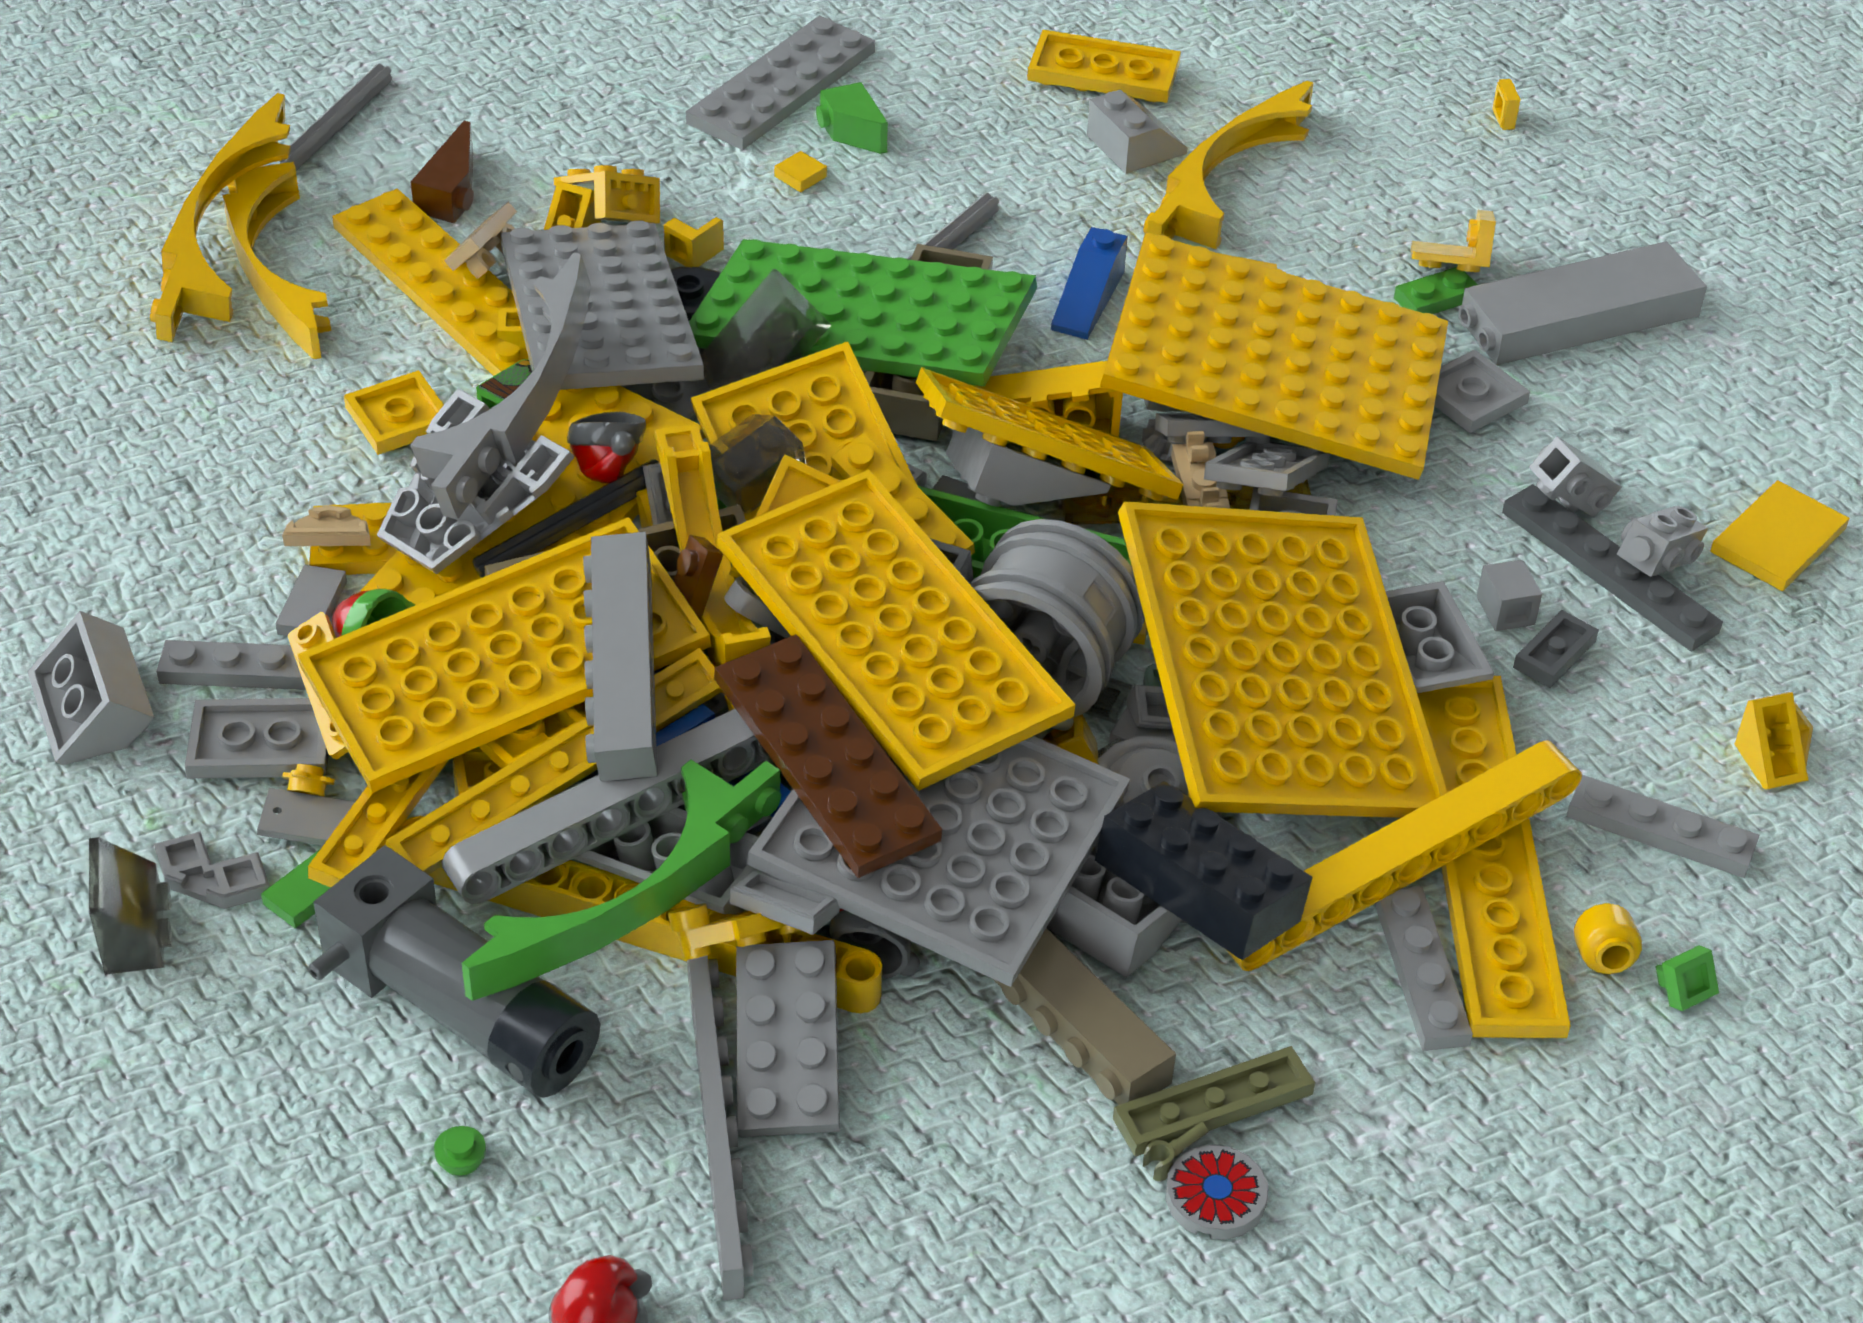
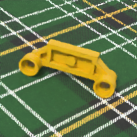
(698, 933)

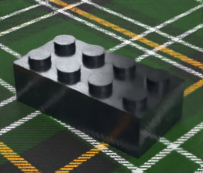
(1203, 869)

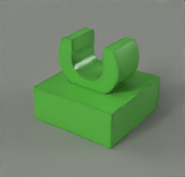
(1688, 977)

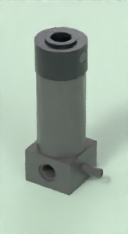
(388, 931)

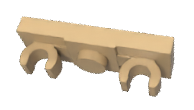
(476, 246)
(1189, 467)

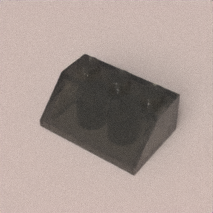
(764, 333)

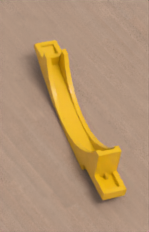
(1187, 206)
(248, 208)
(187, 278)
(695, 512)

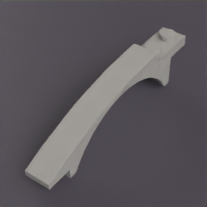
(470, 452)

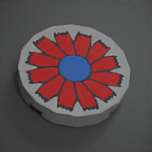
(1216, 1192)

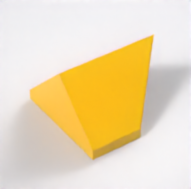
(1775, 740)

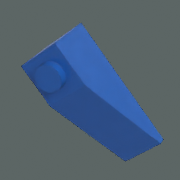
(1091, 282)

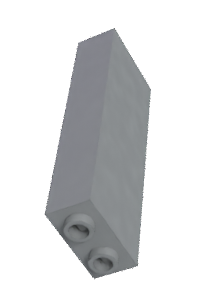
(1581, 302)

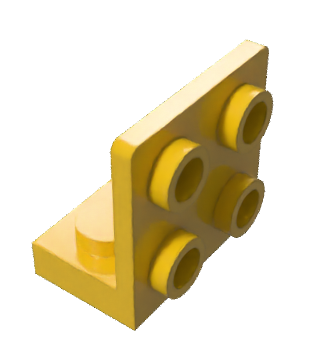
(621, 195)
(1468, 259)

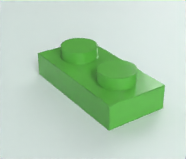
(1434, 292)

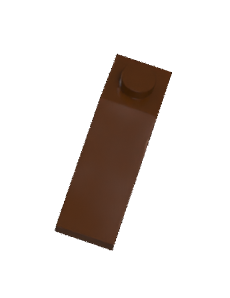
(445, 182)

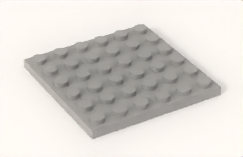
(1003, 865)

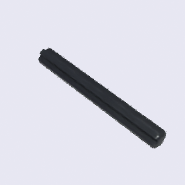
(566, 520)

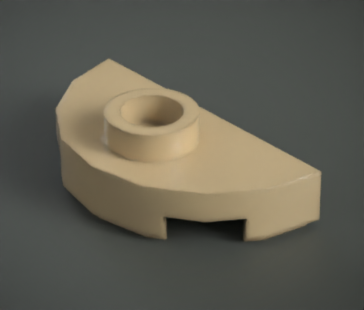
(327, 527)

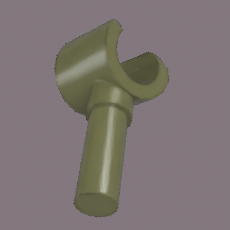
(1166, 1152)

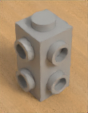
(1573, 478)
(1662, 540)

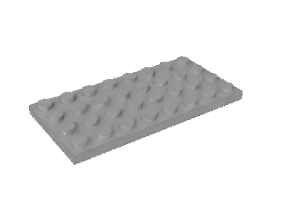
(634, 311)

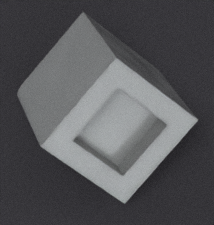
(1509, 595)

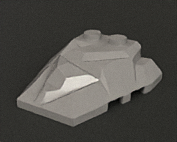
(435, 541)

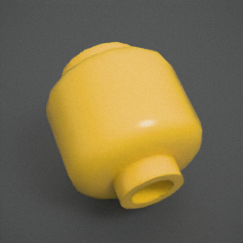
(1607, 938)

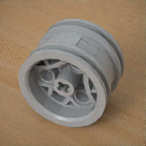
(1065, 602)

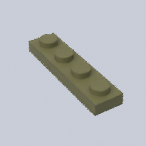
(1214, 1099)

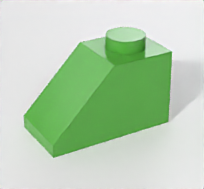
(853, 117)

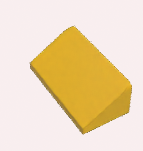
(1076, 740)

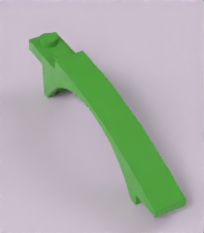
(714, 820)

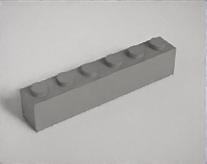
(622, 657)

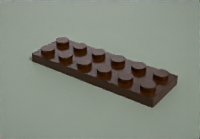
(828, 756)

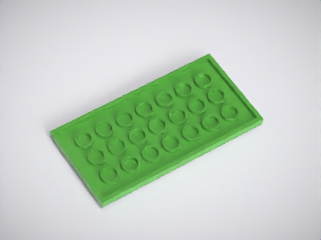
(887, 308)

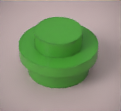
(460, 1150)

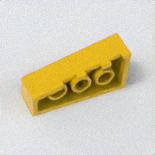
(1066, 392)

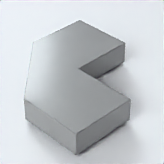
(222, 884)

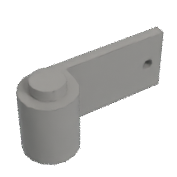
(301, 816)

